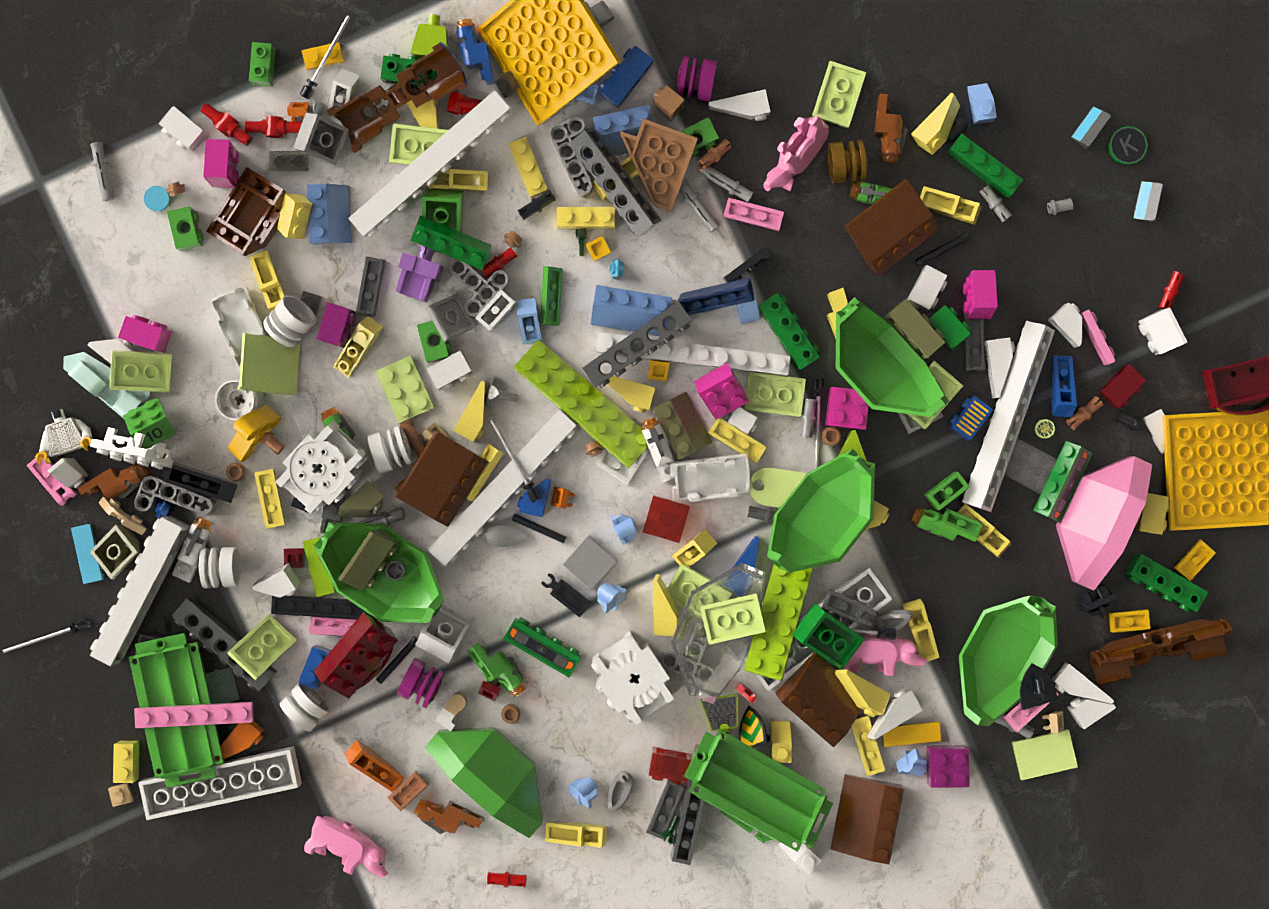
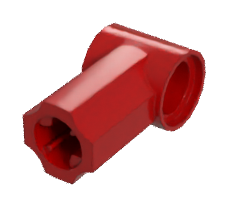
(461, 104)

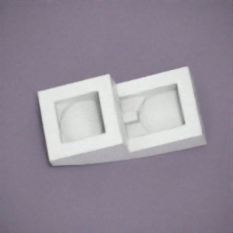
(1155, 425)

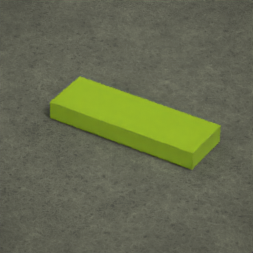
(320, 578)

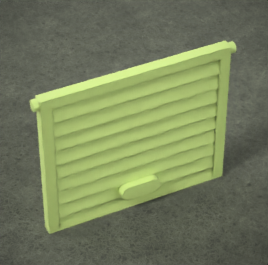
(268, 365)

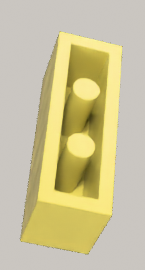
(586, 217)

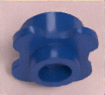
(162, 508)

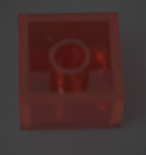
(666, 519)
(668, 765)

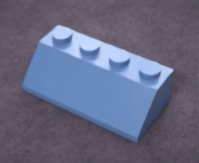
(627, 308)

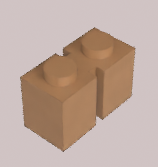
(668, 102)

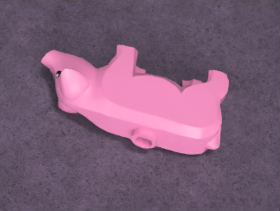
(798, 152)
(885, 654)
(347, 843)

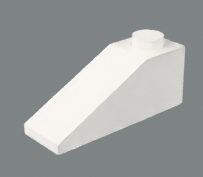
(748, 106)
(998, 358)
(1076, 684)
(898, 710)

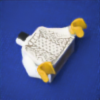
(63, 437)

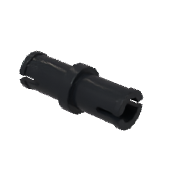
(536, 205)

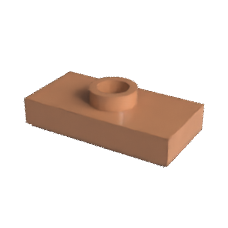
(408, 790)

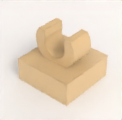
(428, 433)
(1056, 721)
(120, 794)

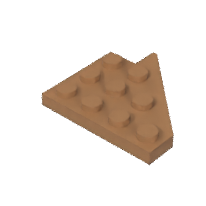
(660, 159)

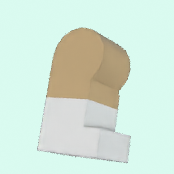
(455, 704)

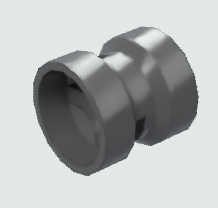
(395, 568)

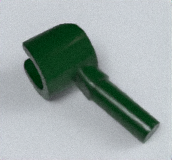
(581, 241)
(669, 832)

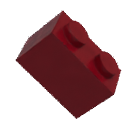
(1122, 386)

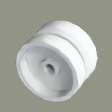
(304, 707)

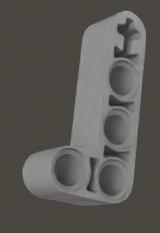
(573, 160)
(178, 497)

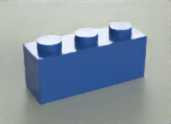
(626, 76)

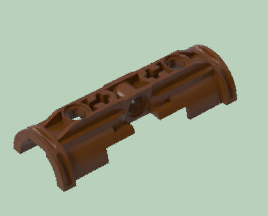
(365, 128)
(1198, 637)

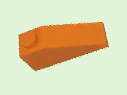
(241, 738)
(373, 765)

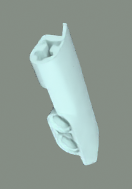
(96, 379)

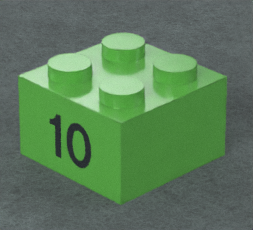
(151, 421)

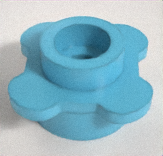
(616, 268)

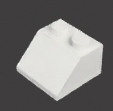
(1162, 331)
(442, 635)

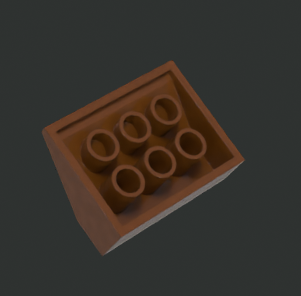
(892, 227)
(441, 478)
(819, 699)
(867, 818)

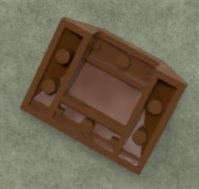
(249, 214)

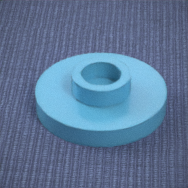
(156, 198)

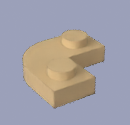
(113, 508)

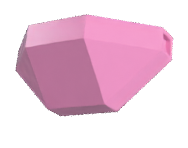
(1103, 518)

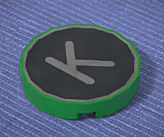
(1127, 145)

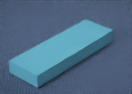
(84, 543)

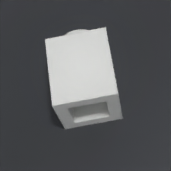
(743, 420)

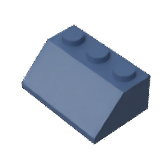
(629, 121)
(329, 214)

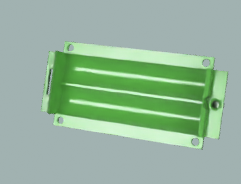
(175, 676)
(757, 790)

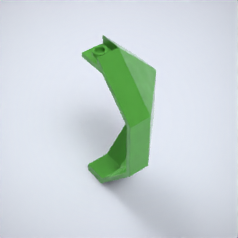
(883, 364)
(824, 514)
(409, 600)
(1001, 651)
(491, 774)

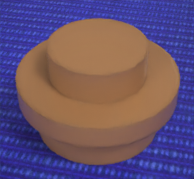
(175, 188)
(513, 239)
(831, 436)
(593, 448)
(235, 472)
(510, 713)

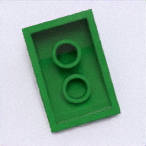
(828, 636)

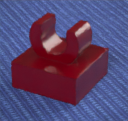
(294, 557)
(489, 691)

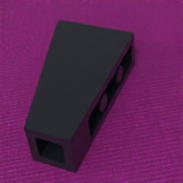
(199, 481)

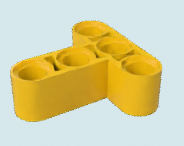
(250, 431)

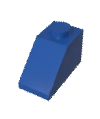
(538, 507)

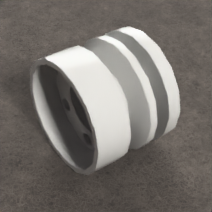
(289, 321)
(229, 403)
(388, 450)
(216, 567)

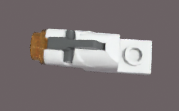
(658, 447)
(191, 549)

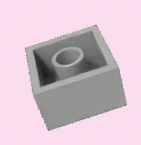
(320, 138)

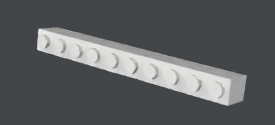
(430, 164)
(704, 355)
(1008, 415)
(502, 488)

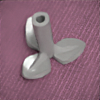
(494, 393)

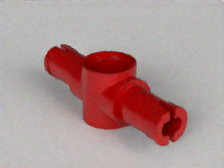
(226, 124)
(272, 127)

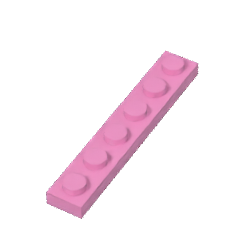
(194, 715)

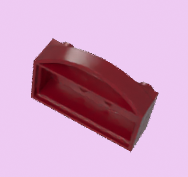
(1239, 390)
(357, 656)

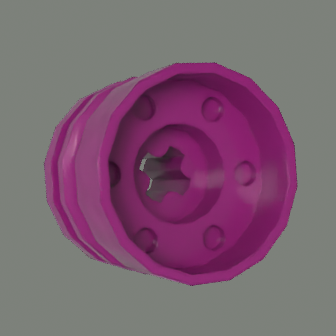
(696, 78)
(420, 683)

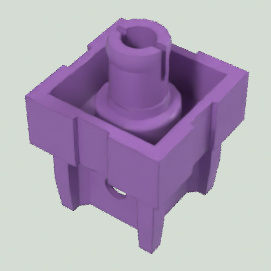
(418, 274)

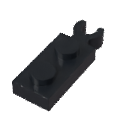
(568, 595)

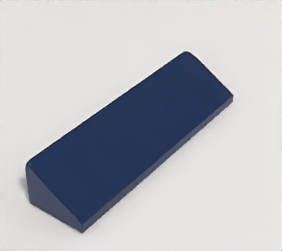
(717, 296)

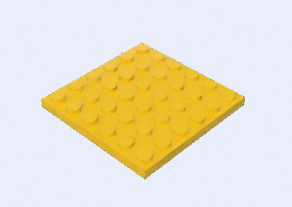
(550, 50)
(1217, 470)

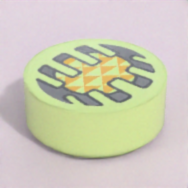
(1044, 428)

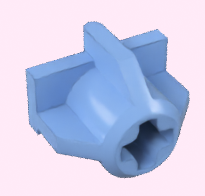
(624, 527)
(611, 596)
(912, 763)
(584, 791)

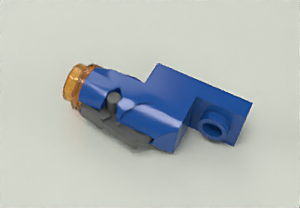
(471, 51)

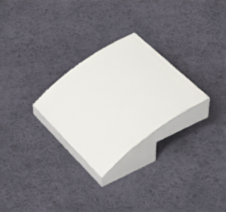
(617, 469)

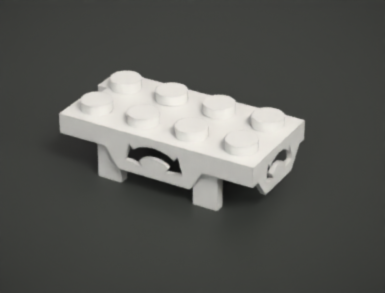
(236, 316)
(133, 450)
(711, 478)

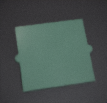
(222, 686)

